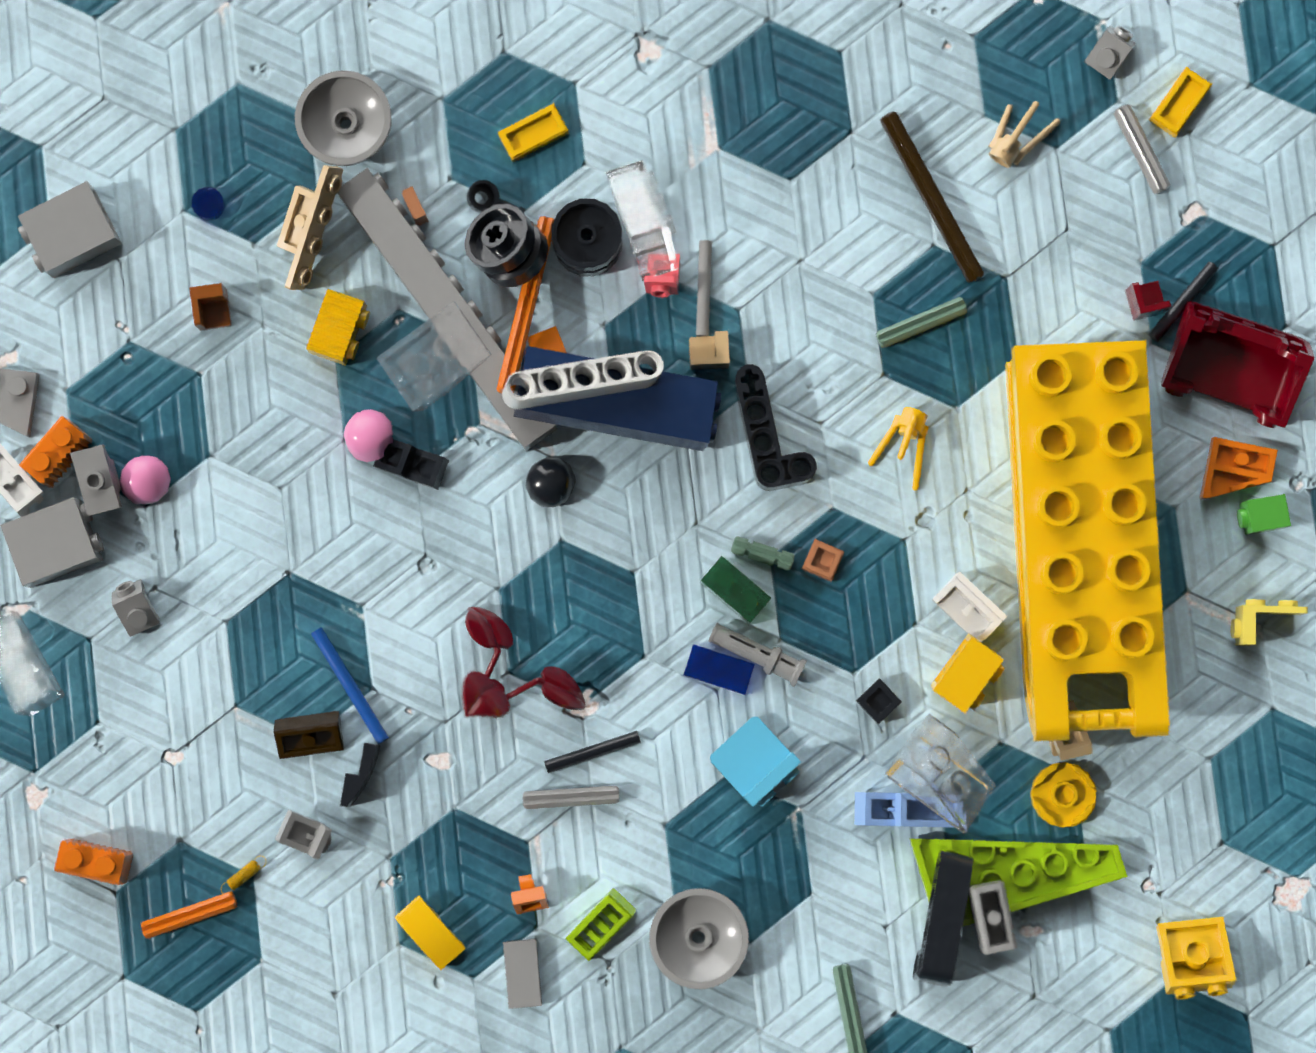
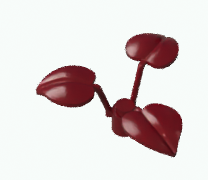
(486, 696)

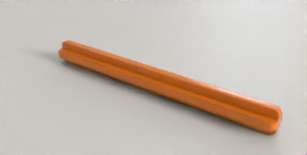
(523, 316)

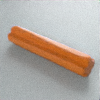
(188, 915)

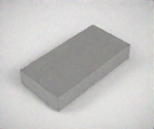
(522, 973)

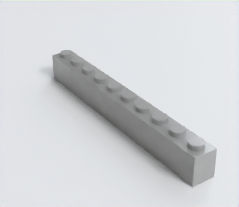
(430, 286)

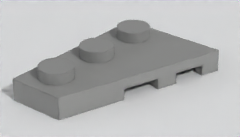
(18, 399)

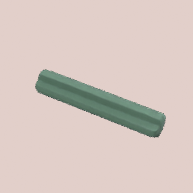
(921, 322)
(849, 1009)

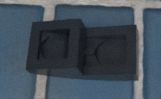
(413, 464)
(355, 783)

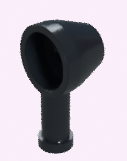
(488, 192)

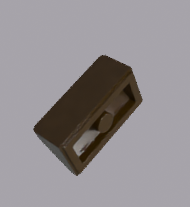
(308, 734)

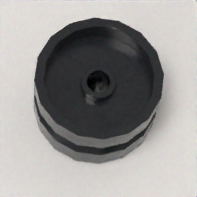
(583, 218)
(506, 245)

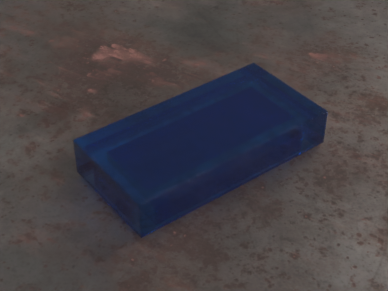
(719, 669)

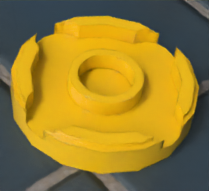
(1063, 794)

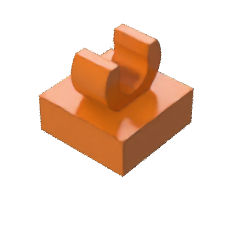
(530, 897)

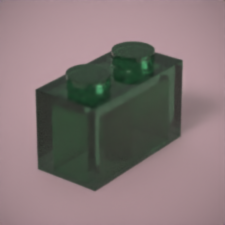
(735, 590)

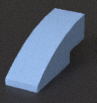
(894, 810)

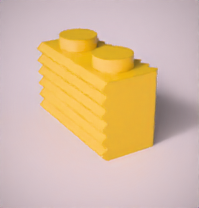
(337, 327)

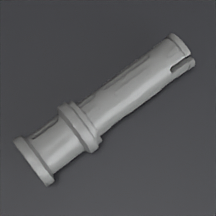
(771, 659)

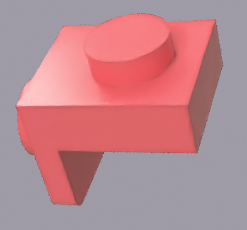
(664, 284)

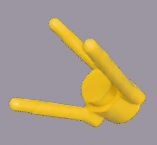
(910, 425)

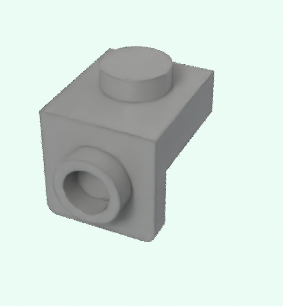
(1110, 51)
(134, 607)
(304, 834)

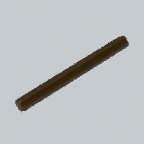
(932, 197)

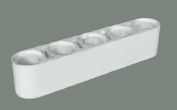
(570, 389)

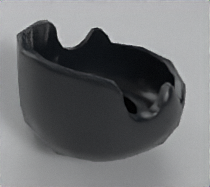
(550, 482)

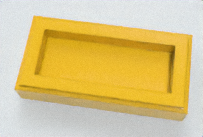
(1180, 102)
(533, 132)

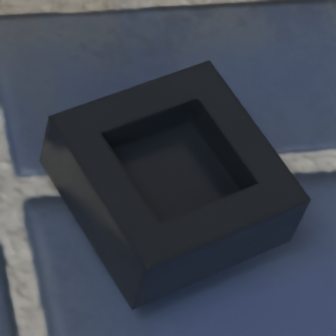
(878, 701)

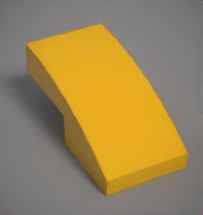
(429, 932)

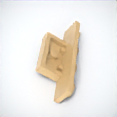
(305, 225)

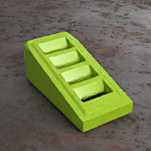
(620, 904)

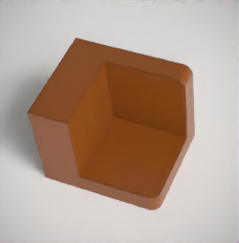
(210, 306)

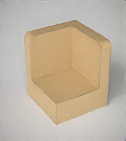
(709, 351)

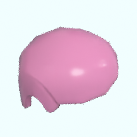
(368, 435)
(145, 480)

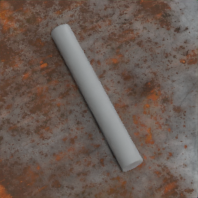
(704, 284)

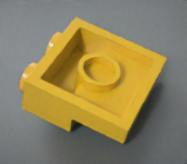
(1195, 957)

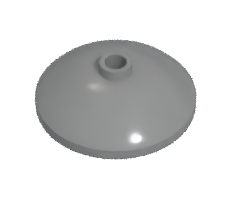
(340, 98)
(702, 963)

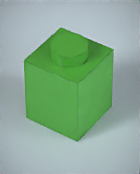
(1263, 514)

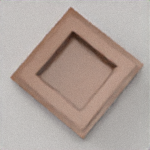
(414, 206)
(823, 560)

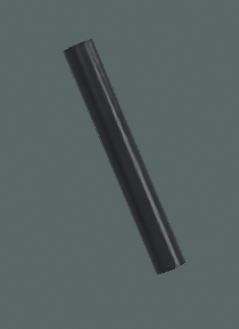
(1180, 304)
(592, 751)

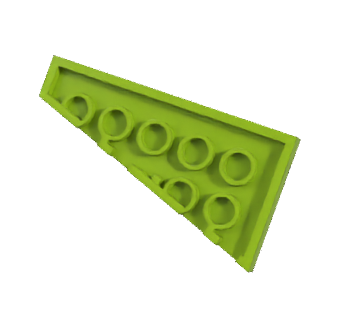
(1029, 869)

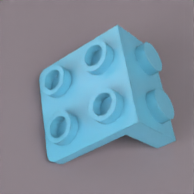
(755, 762)

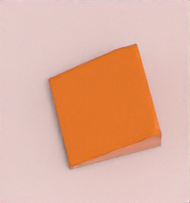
(548, 340)

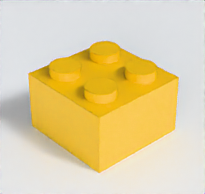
(968, 673)

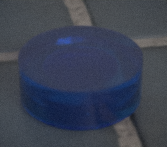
(208, 203)

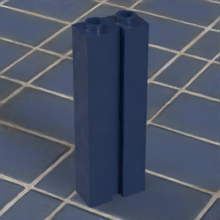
(669, 412)

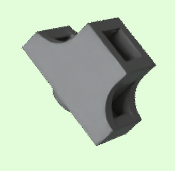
(97, 479)

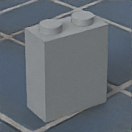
(68, 230)
(52, 542)

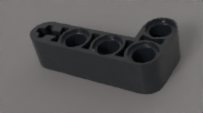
(767, 428)
(944, 920)

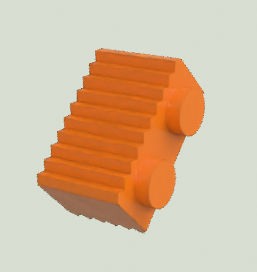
(52, 452)
(93, 861)

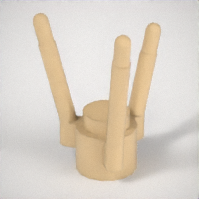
(1006, 149)

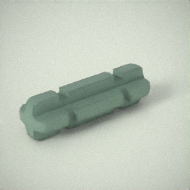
(762, 553)

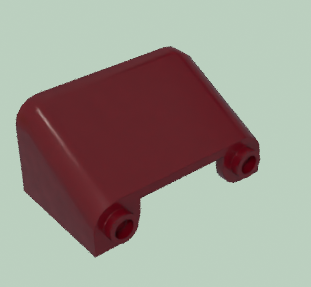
(1238, 363)

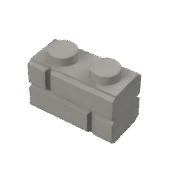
(992, 917)

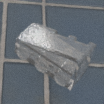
(644, 218)
(23, 669)

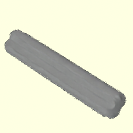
(1141, 149)
(571, 797)

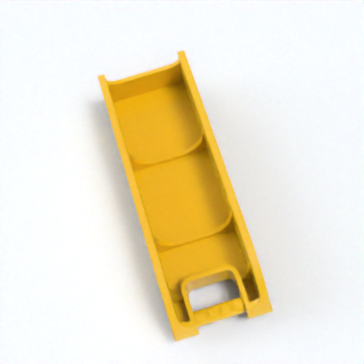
(1086, 533)

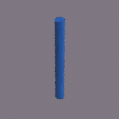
(349, 685)

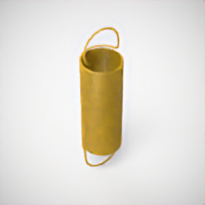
(243, 875)

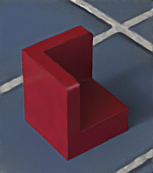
(1146, 300)

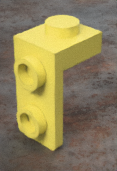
(1244, 625)

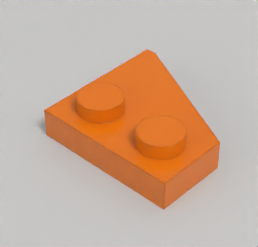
(1235, 467)

